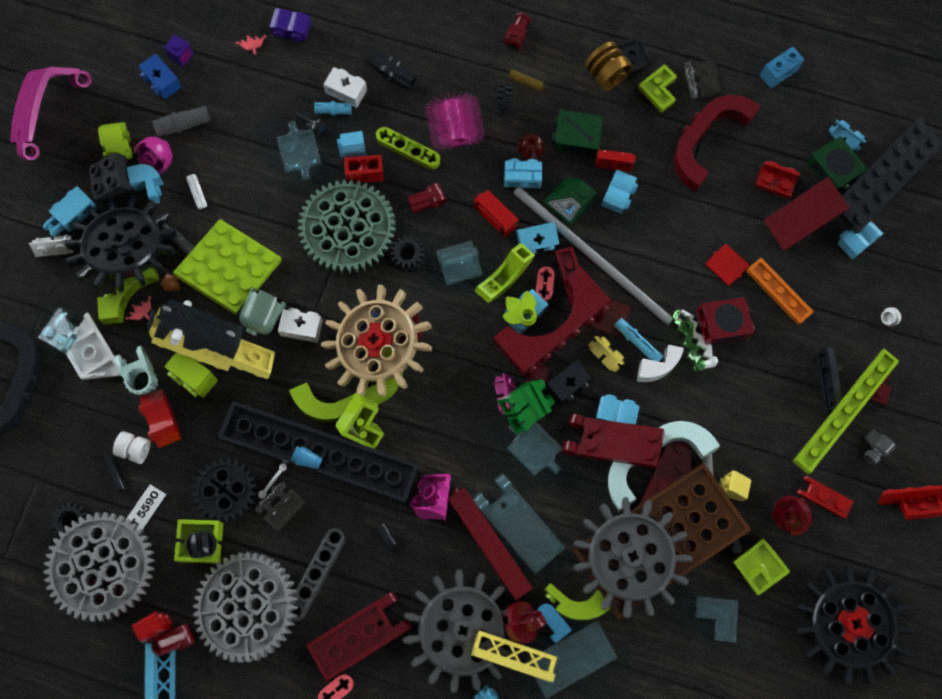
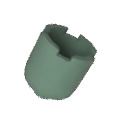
(260, 312)

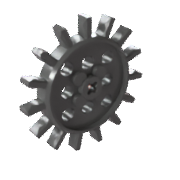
(655, 535)
(434, 612)

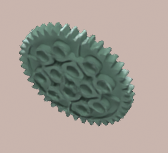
(337, 256)

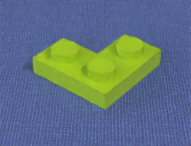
(655, 88)

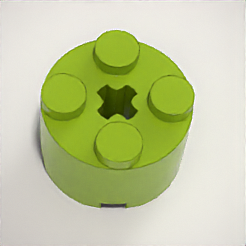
(115, 139)

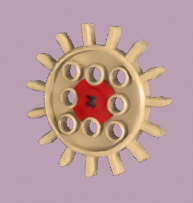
(375, 353)

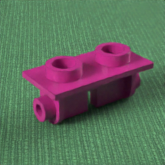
(504, 385)

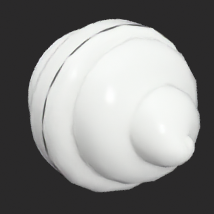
(891, 316)

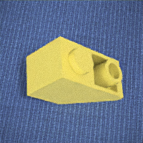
(735, 486)

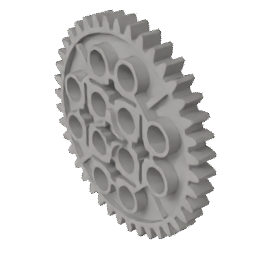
(66, 552)
(210, 612)

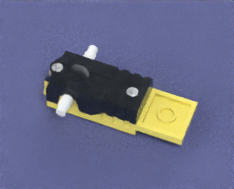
(208, 339)

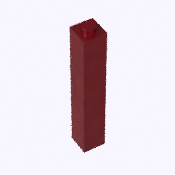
(489, 543)

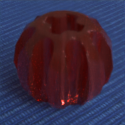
(531, 146)

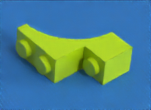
(112, 306)

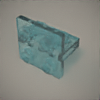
(459, 262)

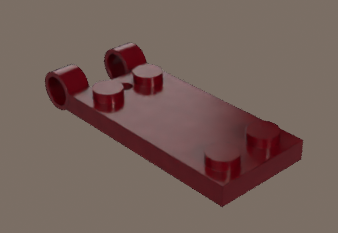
(616, 441)
(356, 638)

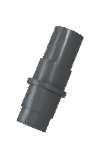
(181, 121)

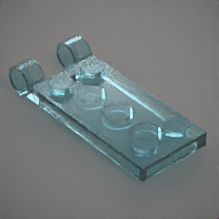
(520, 526)

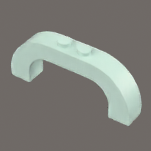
(683, 431)

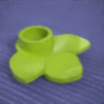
(519, 308)

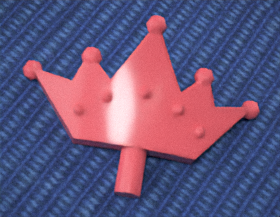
(251, 44)
(140, 311)

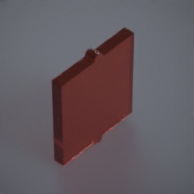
(611, 317)

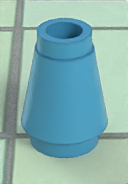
(306, 458)

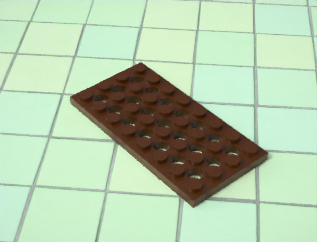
(707, 521)

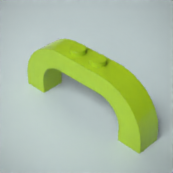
(332, 412)

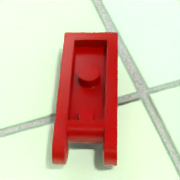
(826, 498)

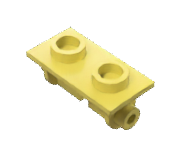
(612, 357)

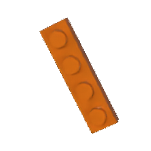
(779, 291)

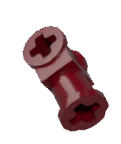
(516, 33)

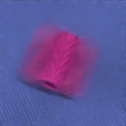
(455, 121)

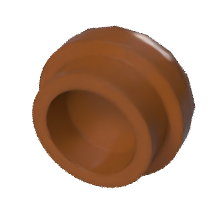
(170, 283)

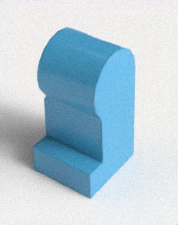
(554, 622)

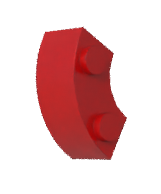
(159, 418)

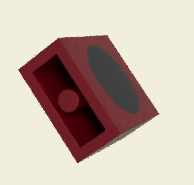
(725, 321)

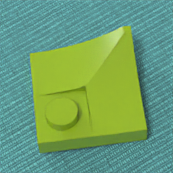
(761, 566)

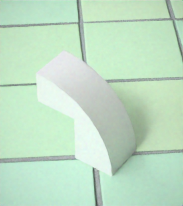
(654, 370)

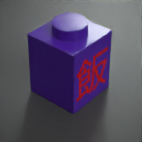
(178, 50)

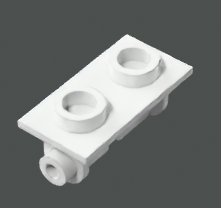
(49, 247)

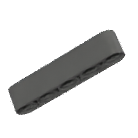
(324, 567)

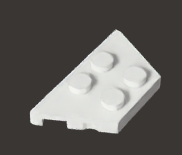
(91, 353)

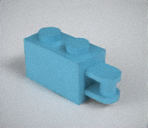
(69, 210)

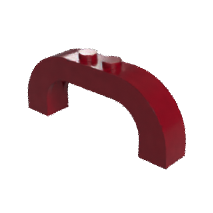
(727, 106)

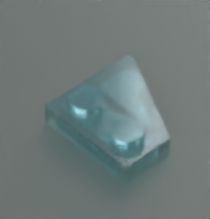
(59, 332)

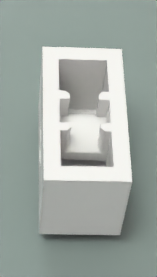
(345, 87)
(308, 331)

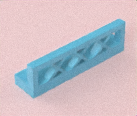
(152, 674)

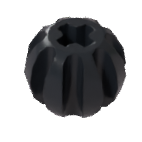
(200, 544)

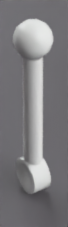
(263, 493)

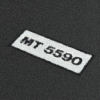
(146, 506)

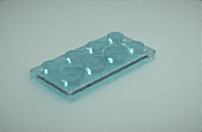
(576, 658)

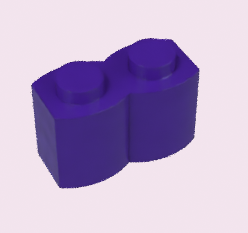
(290, 25)

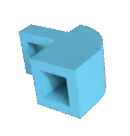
(145, 177)

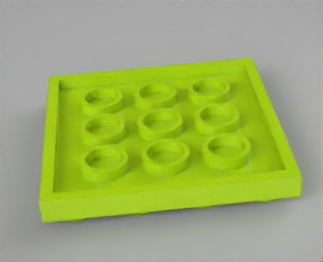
(227, 266)

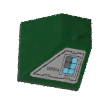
(570, 199)

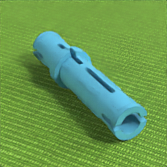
(641, 343)

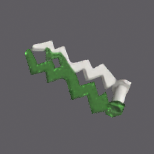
(690, 334)

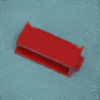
(495, 213)

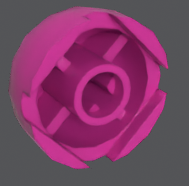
(155, 153)

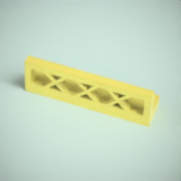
(516, 665)

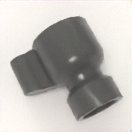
(881, 447)

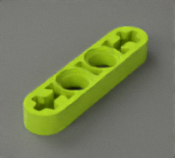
(409, 146)

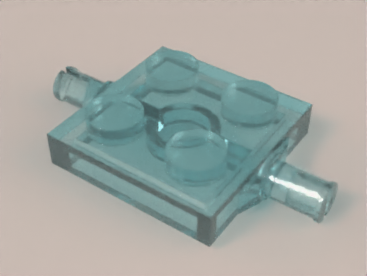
(298, 150)
(535, 449)

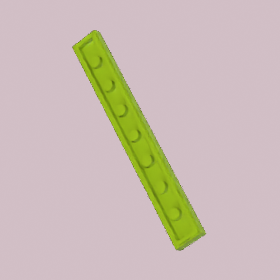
(845, 411)

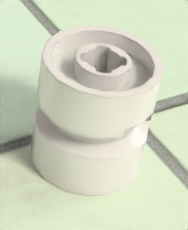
(134, 448)

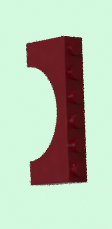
(528, 351)

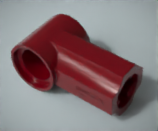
(431, 197)
(174, 640)

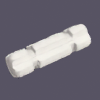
(196, 191)

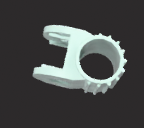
(132, 370)

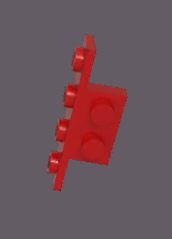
(915, 502)

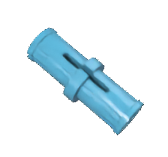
(333, 108)

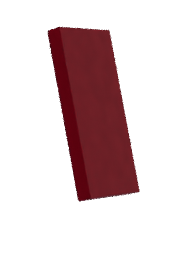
(806, 214)

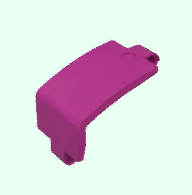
(29, 101)

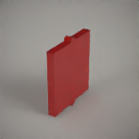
(727, 264)

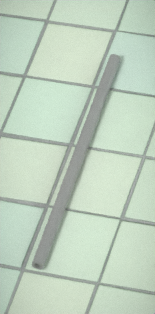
(594, 256)

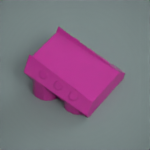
(432, 496)

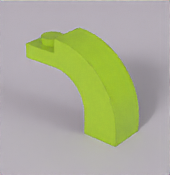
(506, 274)
(575, 610)

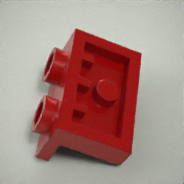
(615, 160)
(777, 179)

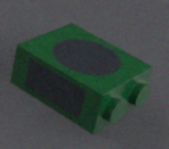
(577, 133)
(838, 163)

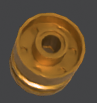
(608, 66)

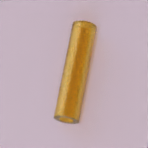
(523, 78)

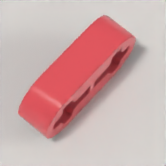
(549, 285)
(334, 684)

